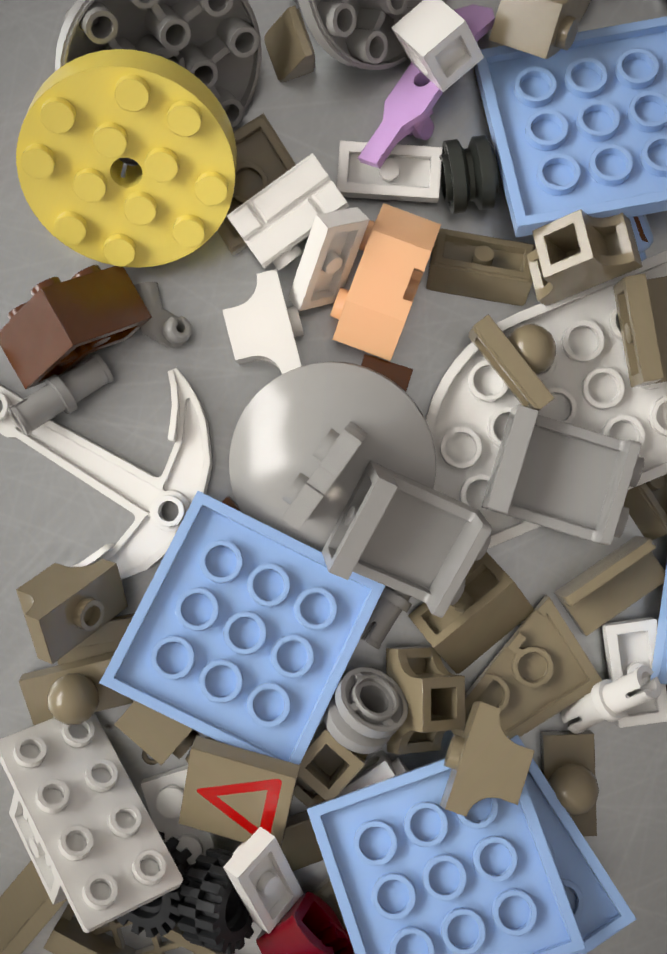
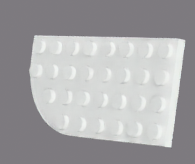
(588, 390)

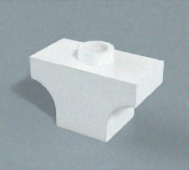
(265, 327)

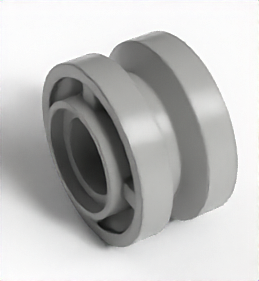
(365, 710)

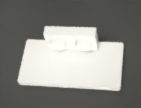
(84, 822)

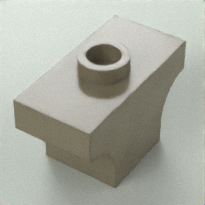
(581, 254)
(69, 605)
(432, 697)
(484, 763)
(326, 768)

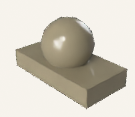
(518, 358)
(70, 691)
(570, 771)

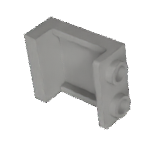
(563, 477)
(407, 538)

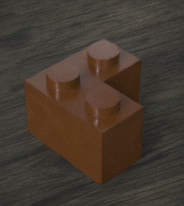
(71, 321)

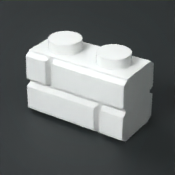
(285, 211)

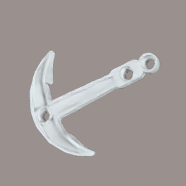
(128, 485)

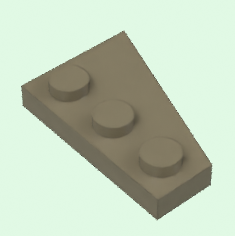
(534, 673)

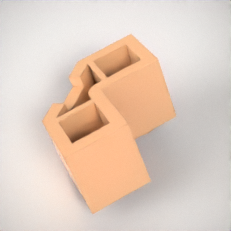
(385, 281)

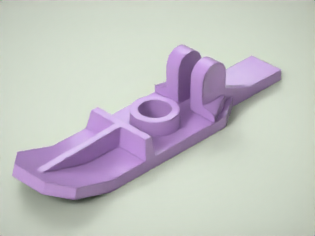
(411, 100)

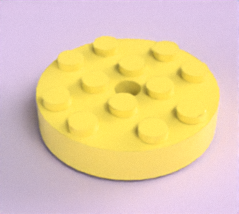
(138, 110)

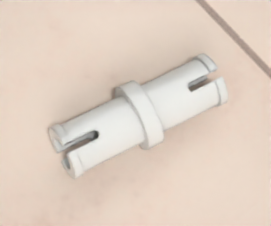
(612, 700)

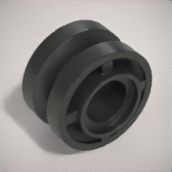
(469, 174)

